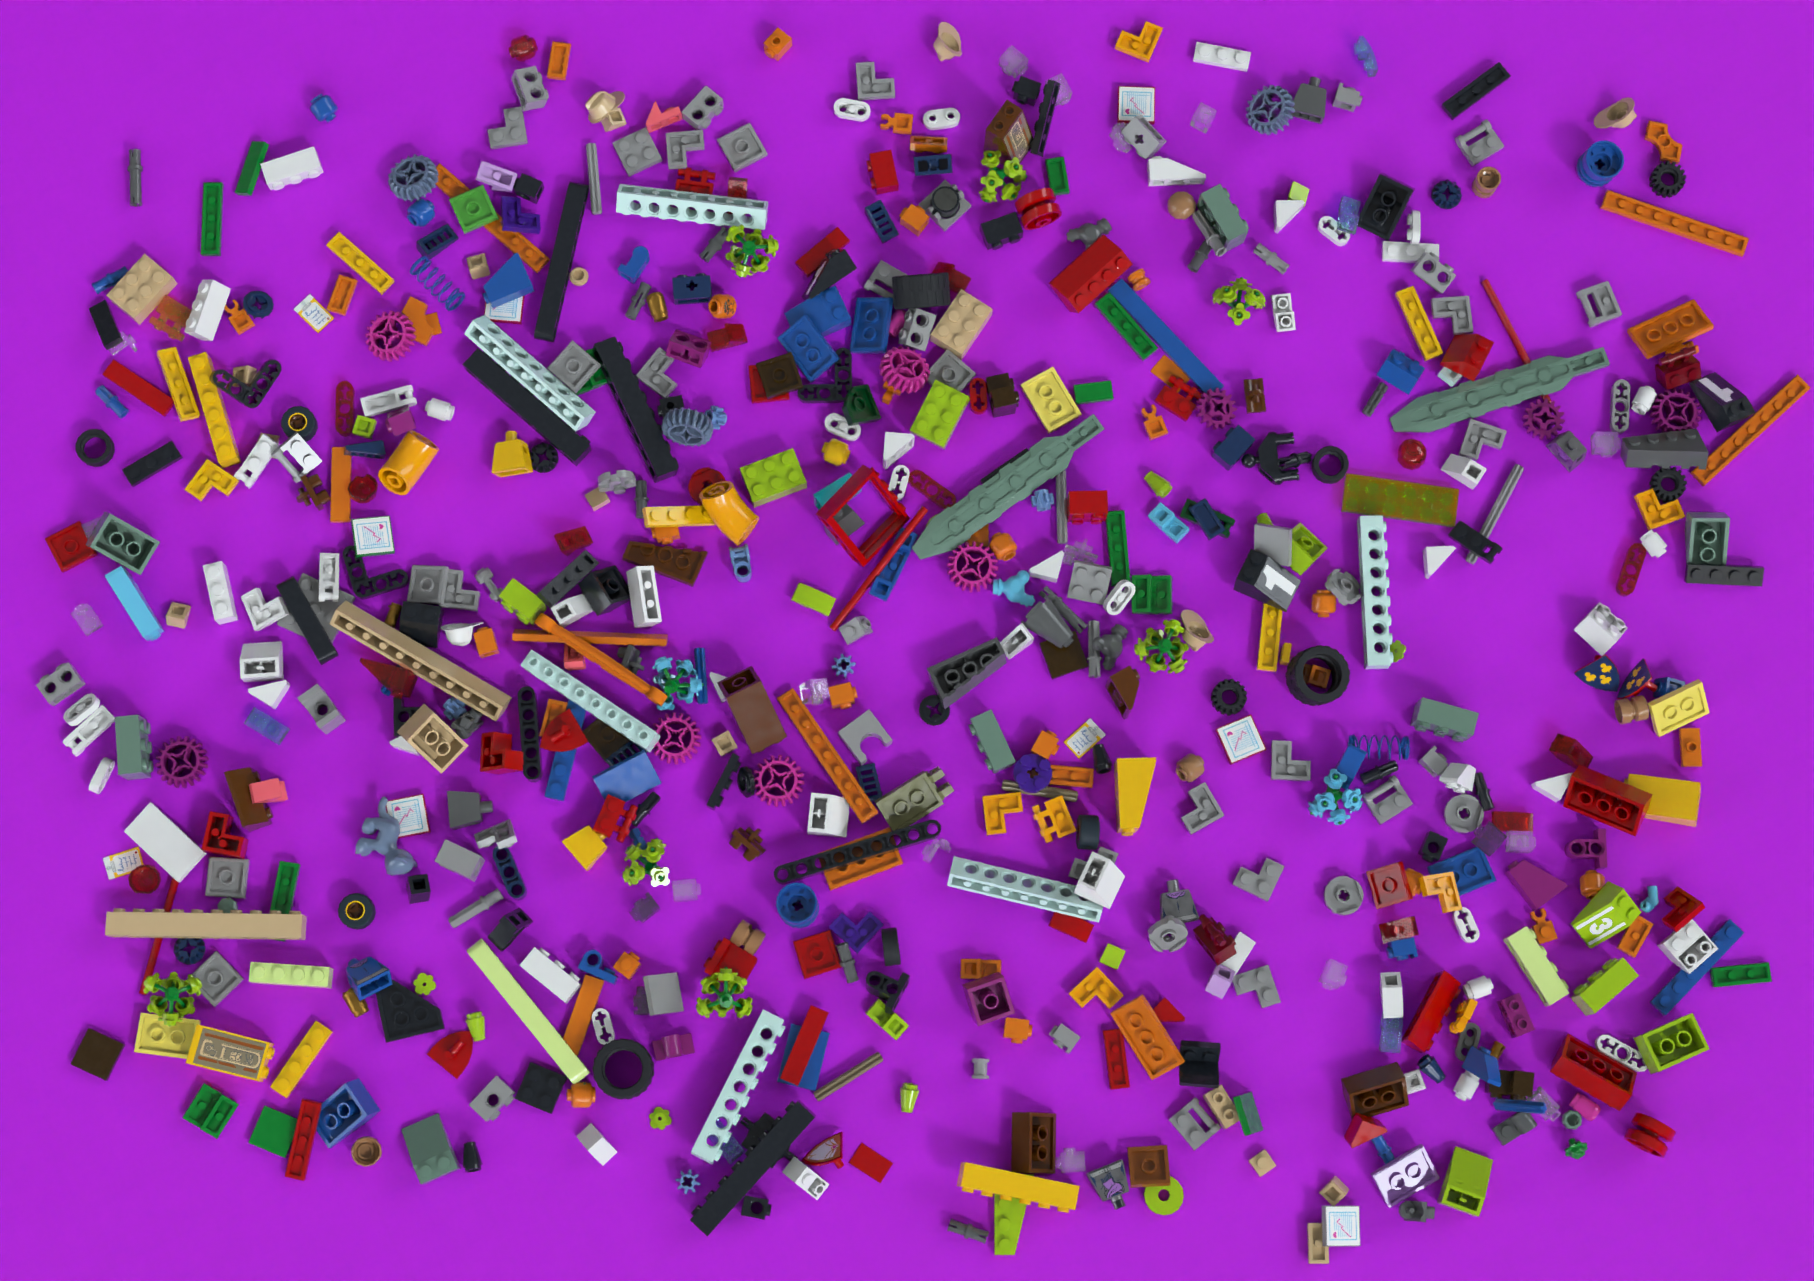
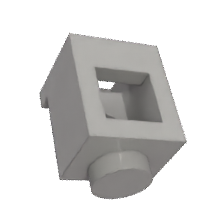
(1347, 98)
(1434, 762)
(1064, 1037)

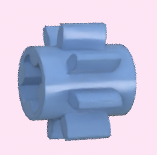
(717, 416)
(1042, 500)
(848, 668)
(454, 708)
(682, 1180)

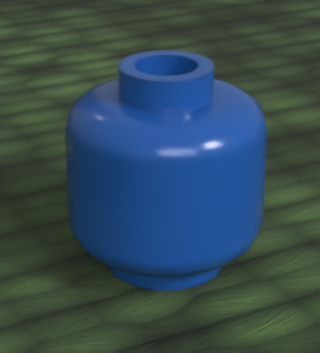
(323, 108)
(421, 212)

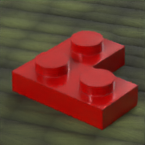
(1684, 909)

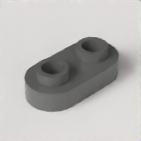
(1465, 1041)

